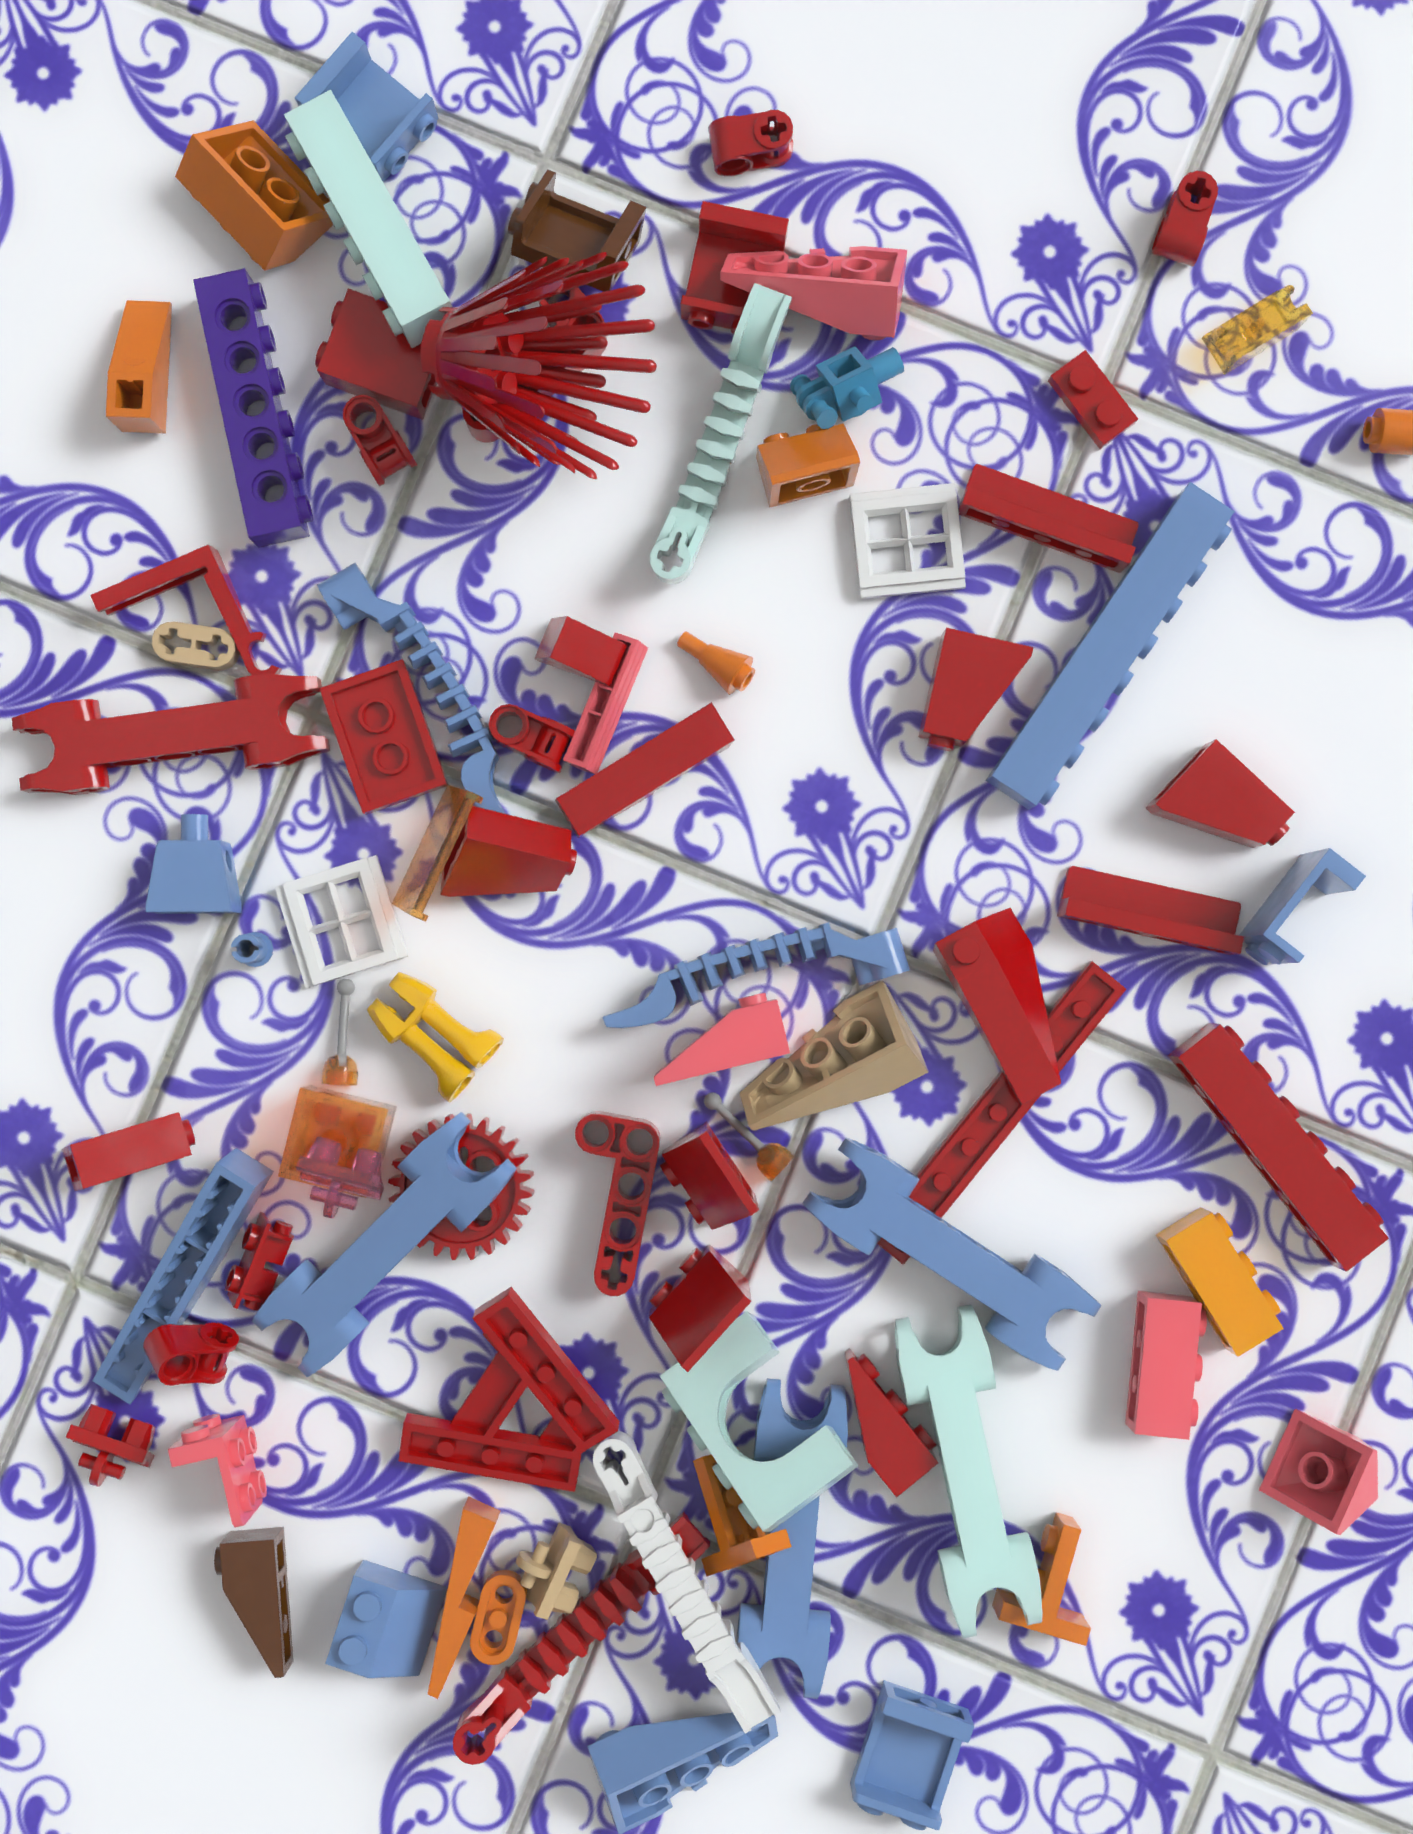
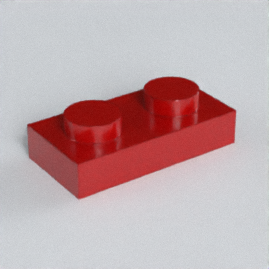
(1092, 399)

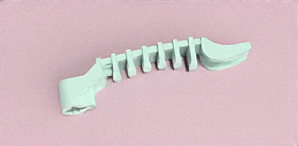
(750, 359)

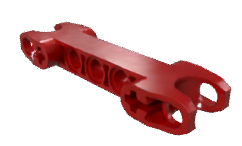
(92, 745)

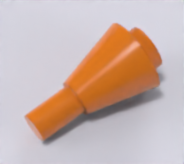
(726, 666)

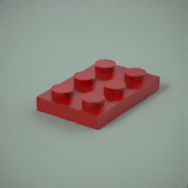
(383, 737)

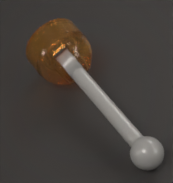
(341, 1068)
(770, 1157)

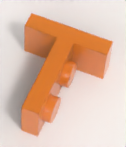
(735, 1537)
(1059, 1547)

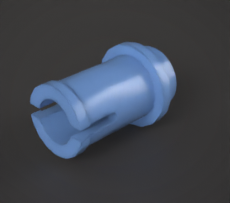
(259, 957)

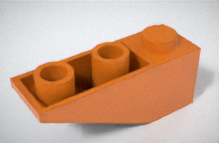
(140, 368)

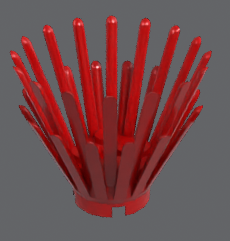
(488, 354)

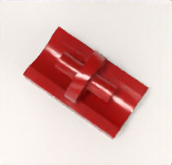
(93, 1434)

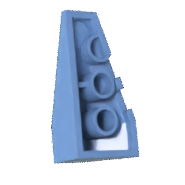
(655, 1761)

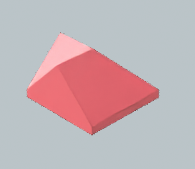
(1322, 1473)

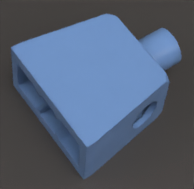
(193, 873)

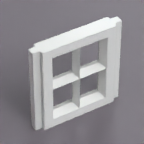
(902, 502)
(303, 932)

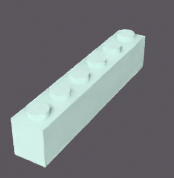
(369, 215)

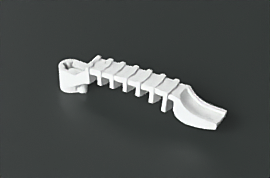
(713, 1640)

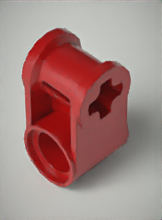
(745, 142)
(1185, 222)
(380, 444)
(534, 737)
(188, 1353)

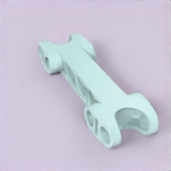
(985, 1552)

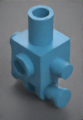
(845, 385)

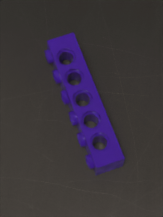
(221, 301)

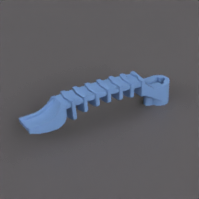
(352, 601)
(871, 957)

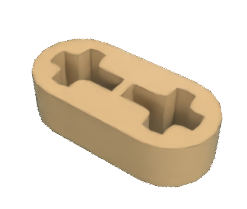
(194, 655)

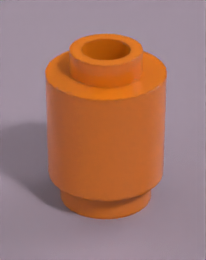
(1389, 431)

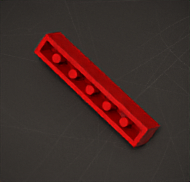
(1279, 1146)

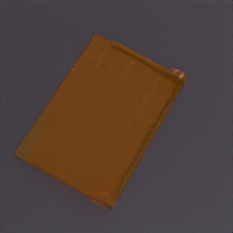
(434, 850)

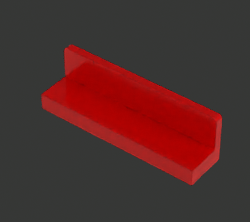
(1049, 518)
(1151, 910)

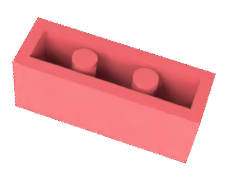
(1165, 1365)

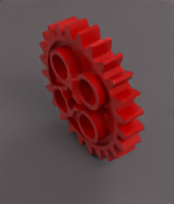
(507, 1204)

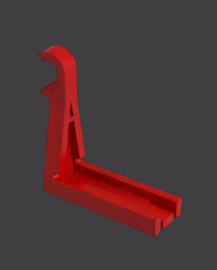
(197, 563)

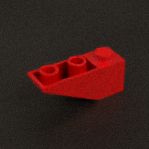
(889, 1440)

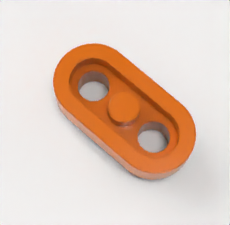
(499, 1615)

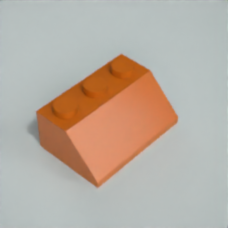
(254, 192)

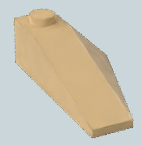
(850, 1059)

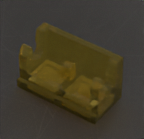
(1256, 329)

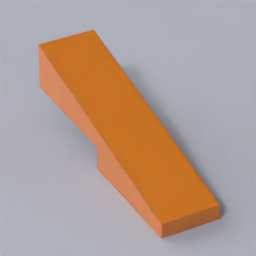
(460, 1608)

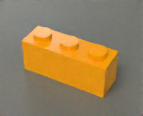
(1221, 1280)

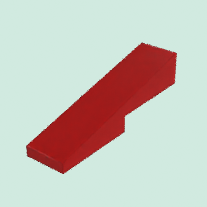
(645, 770)

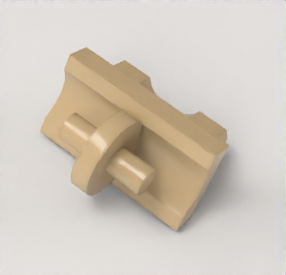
(549, 1567)

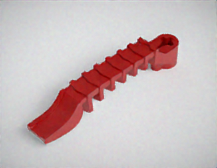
(551, 1654)

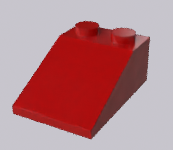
(710, 1179)
(699, 1305)

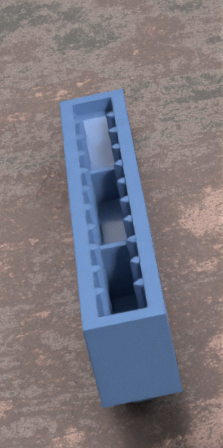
(185, 1268)

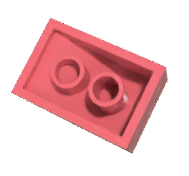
(736, 1039)

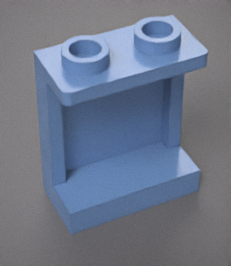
(909, 1755)

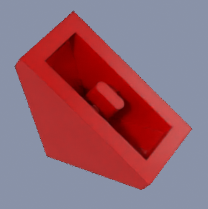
(580, 650)

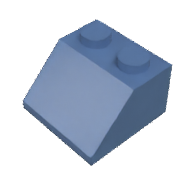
(386, 1623)

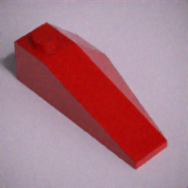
(1001, 989)

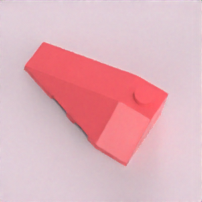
(847, 292)

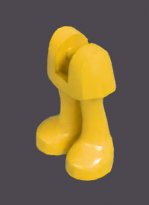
(474, 1046)

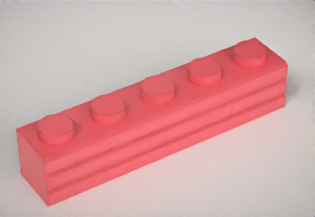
(604, 710)

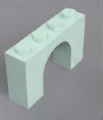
(768, 1489)

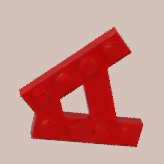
(524, 1359)

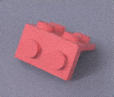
(234, 1447)

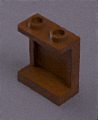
(568, 229)

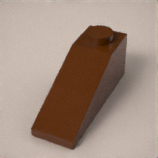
(257, 1588)

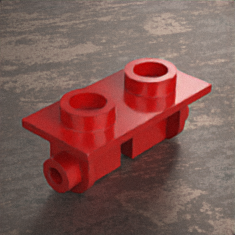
(250, 1278)

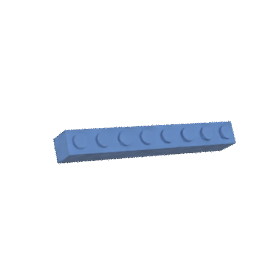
(1110, 647)

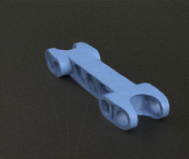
(439, 1189)
(884, 1210)
(784, 1621)

